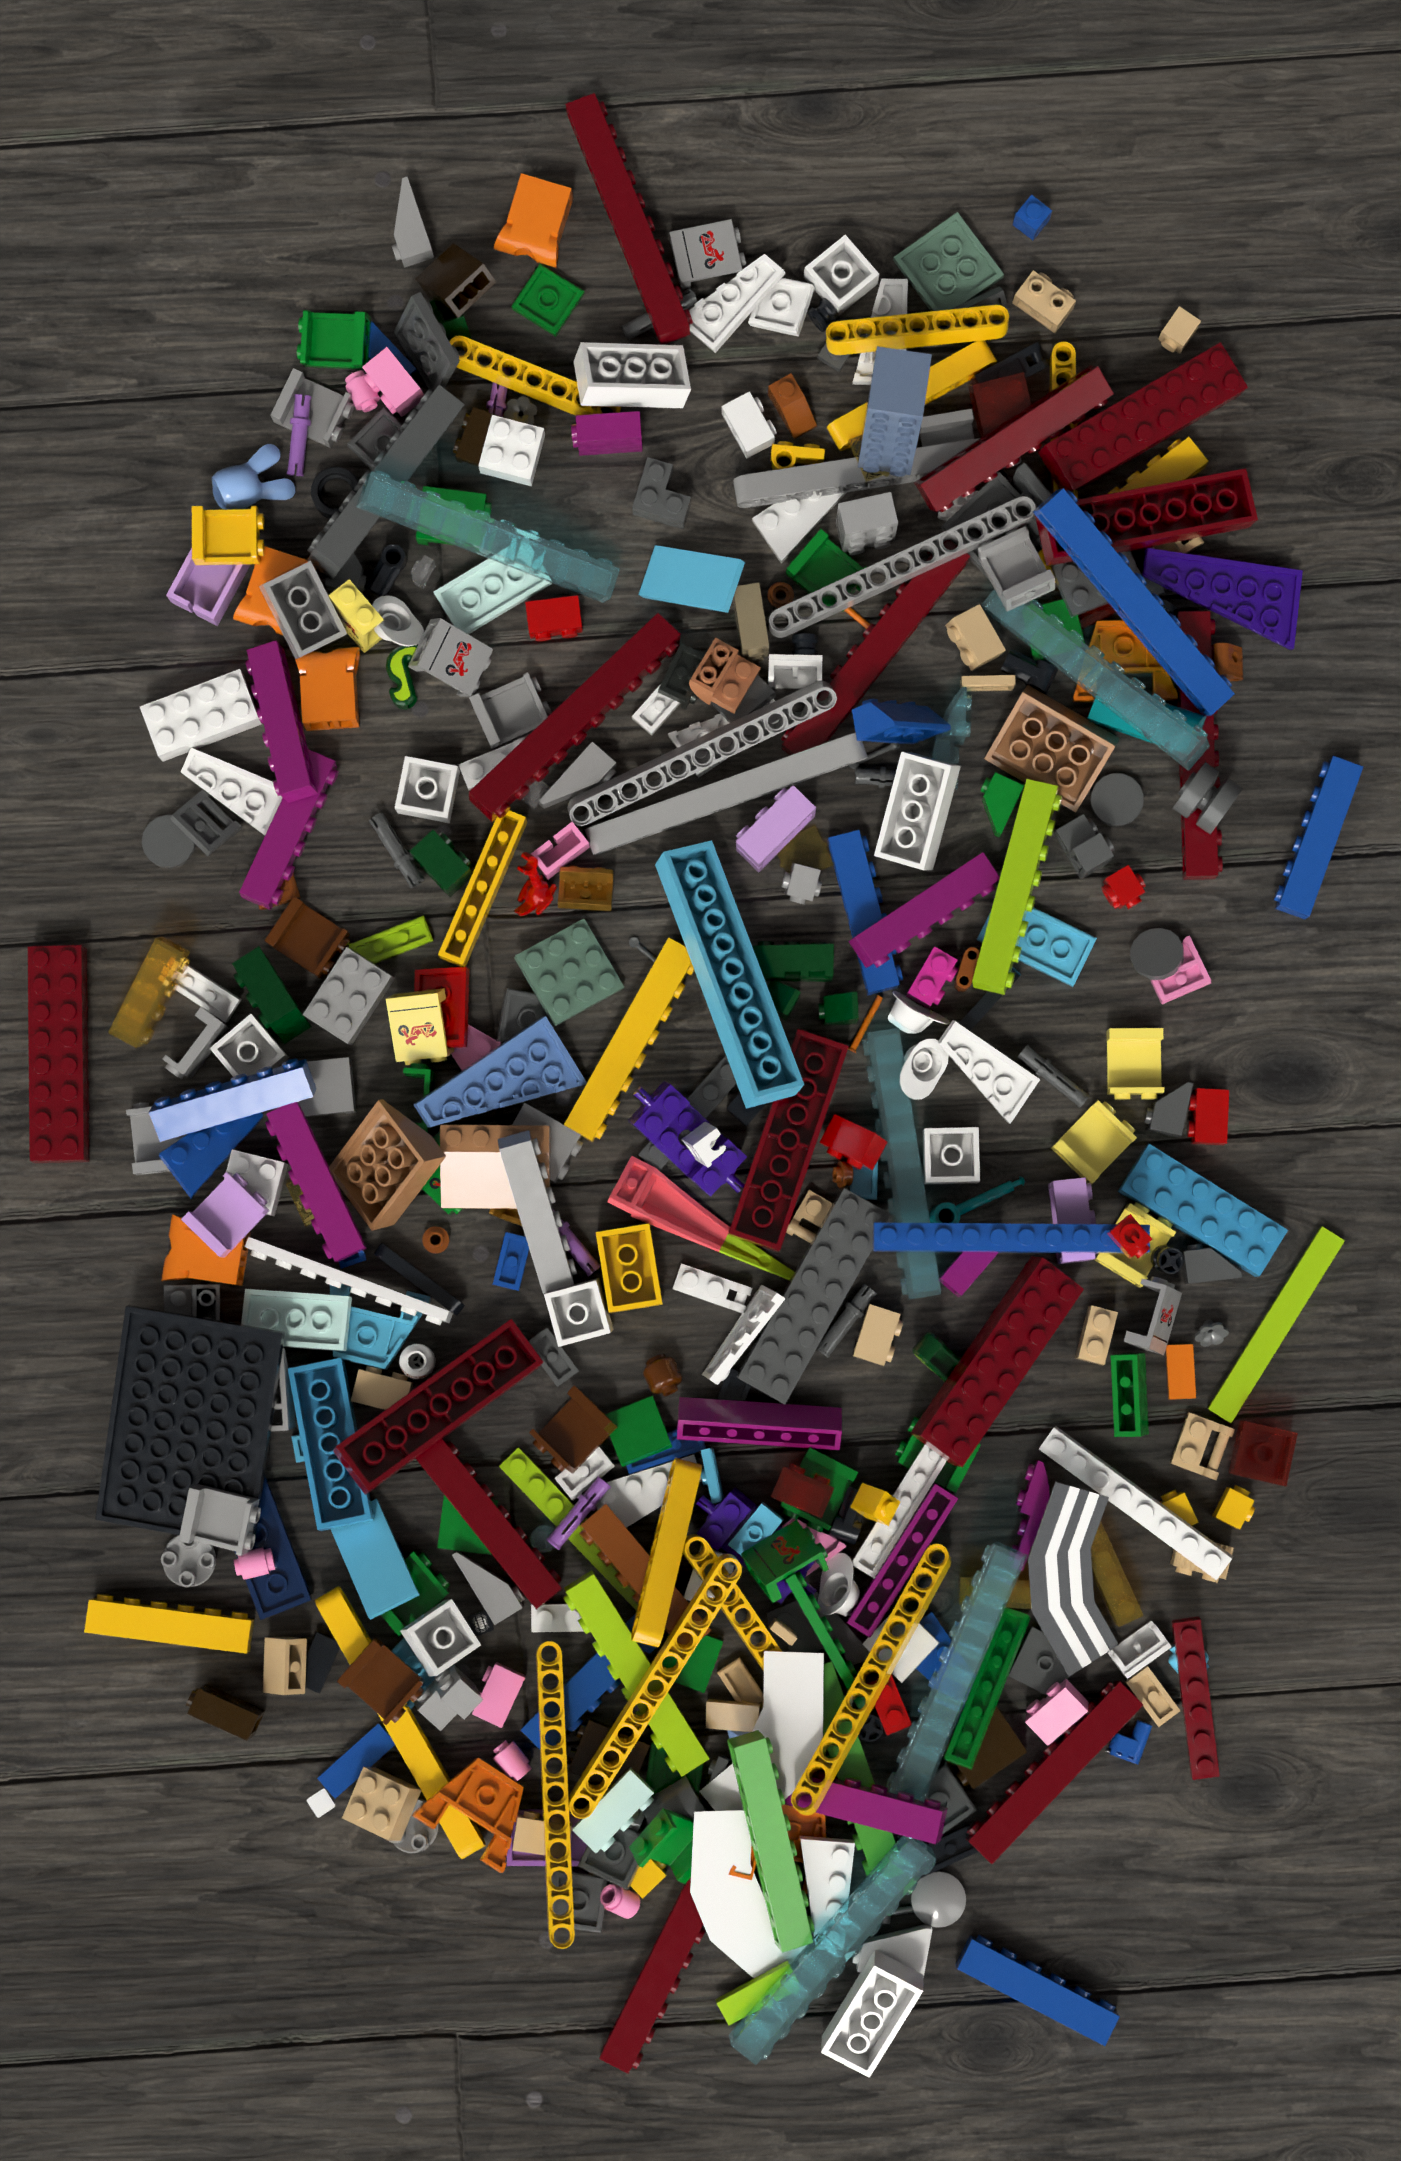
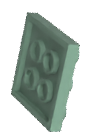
(948, 265)
(569, 972)

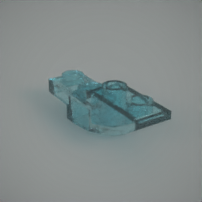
(960, 728)

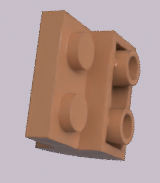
(723, 676)

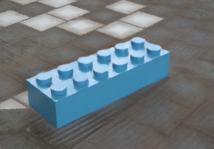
(1203, 1210)
(324, 1421)

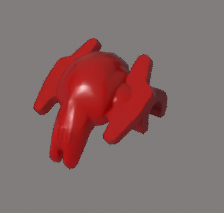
(535, 891)

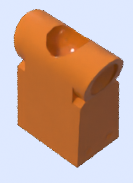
(536, 220)
(253, 607)
(329, 689)
(196, 1260)

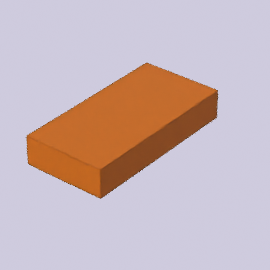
(1180, 1371)

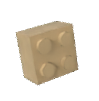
(381, 1803)

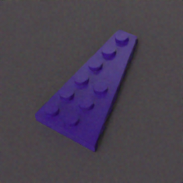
(1244, 592)

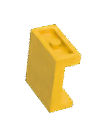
(227, 536)

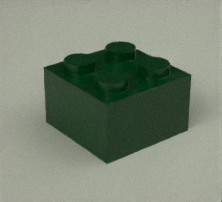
(441, 863)

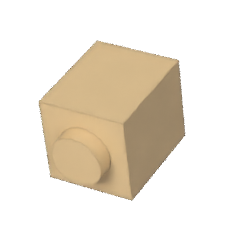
(1179, 330)

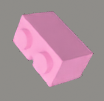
(569, 846)
(499, 1693)
(1056, 1711)

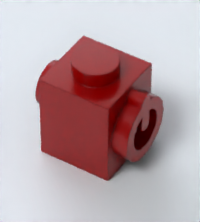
(1123, 888)
(1130, 1237)

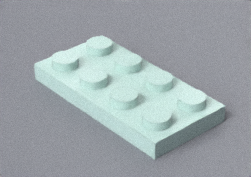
(486, 594)
(306, 1318)

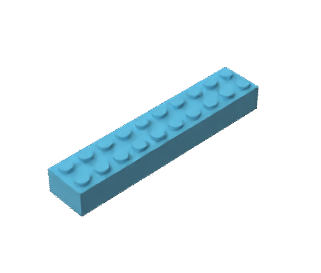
(729, 974)

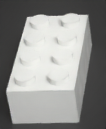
(632, 375)
(200, 715)
(917, 811)
(872, 2013)

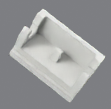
(794, 671)
(701, 1141)
(1139, 1649)

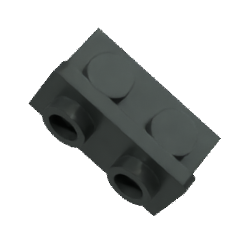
(677, 678)

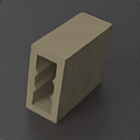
(751, 622)

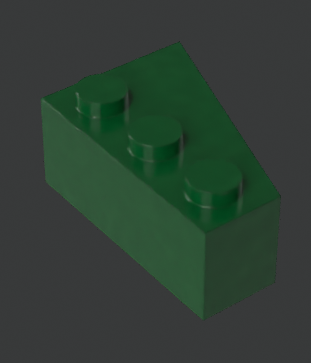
(796, 961)
(270, 995)

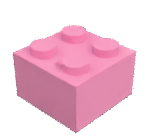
(394, 382)

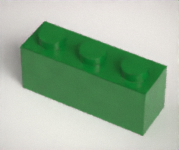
(1129, 1395)

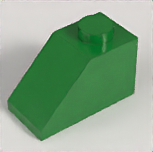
(999, 800)

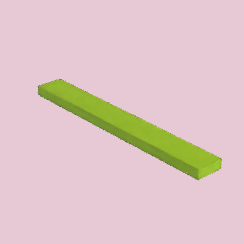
(1276, 1324)

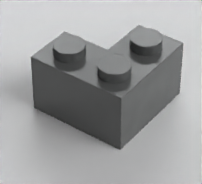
(654, 499)
(1083, 847)

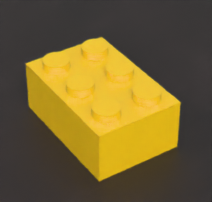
(629, 1268)

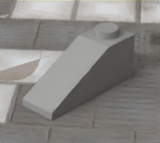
(410, 234)
(585, 773)
(284, 1408)
(494, 1592)

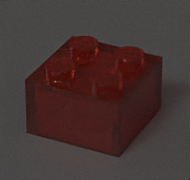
(998, 401)
(1263, 1453)
(802, 1491)

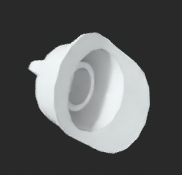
(399, 623)
(911, 1016)
(922, 1068)
(837, 1587)

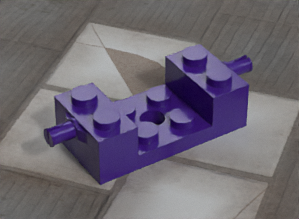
(664, 1118)
(726, 1521)

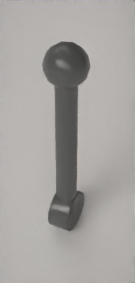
(895, 746)
(634, 943)

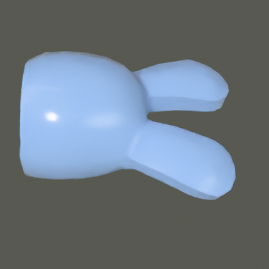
(239, 484)

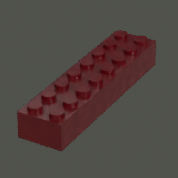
(1143, 419)
(1165, 513)
(58, 1054)
(788, 1144)
(997, 1361)
(437, 1406)

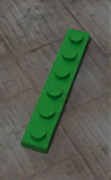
(822, 1628)
(987, 1688)

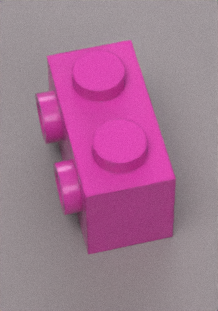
(931, 978)

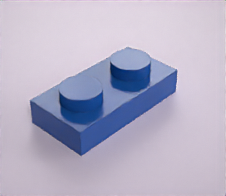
(511, 1262)

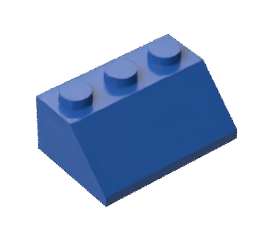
(896, 722)

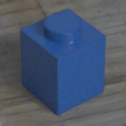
(1032, 217)

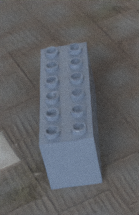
(894, 411)

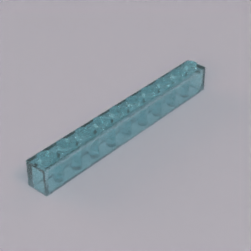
(487, 536)
(1101, 679)
(901, 1157)
(958, 1671)
(832, 1948)

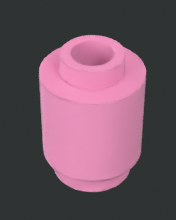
(361, 393)
(254, 1563)
(511, 1760)
(620, 1901)

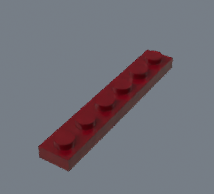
(1195, 1698)

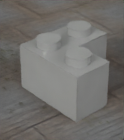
(447, 1696)

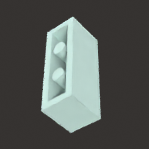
(614, 1811)

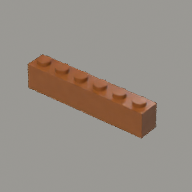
(630, 1562)

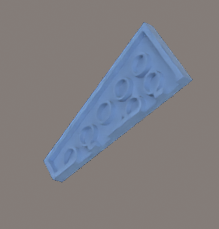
(514, 1072)

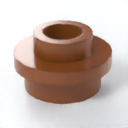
(780, 587)
(843, 1174)
(442, 1246)

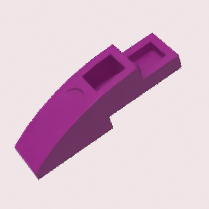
(1033, 1503)

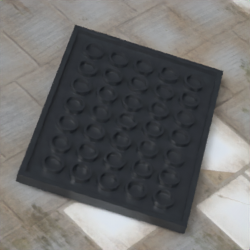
(186, 1412)

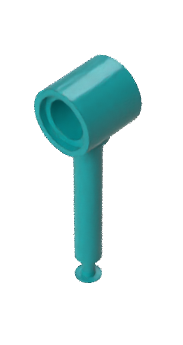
(977, 1201)

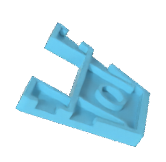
(373, 1336)

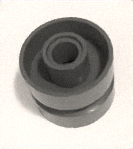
(1201, 794)

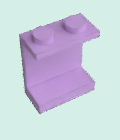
(227, 1214)

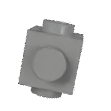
(802, 883)

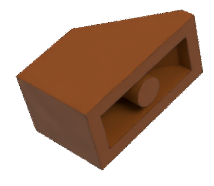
(791, 406)

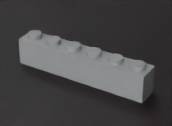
(536, 1211)

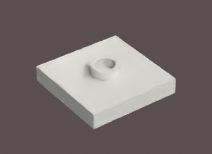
(783, 307)
(917, 1650)

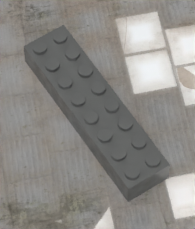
(404, 456)
(812, 1296)

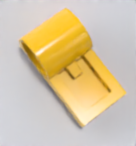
(798, 455)

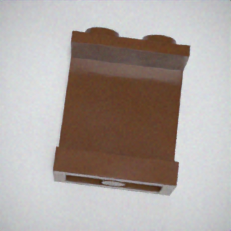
(308, 938)
(574, 1432)
(382, 1681)

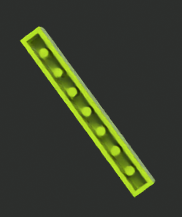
(1016, 886)
(630, 1665)

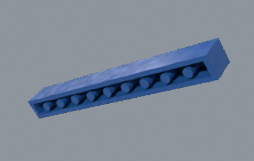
(1134, 602)
(995, 1237)

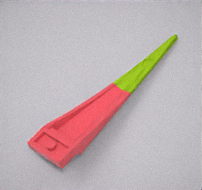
(661, 1203)

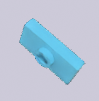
(710, 1475)
(757, 1528)

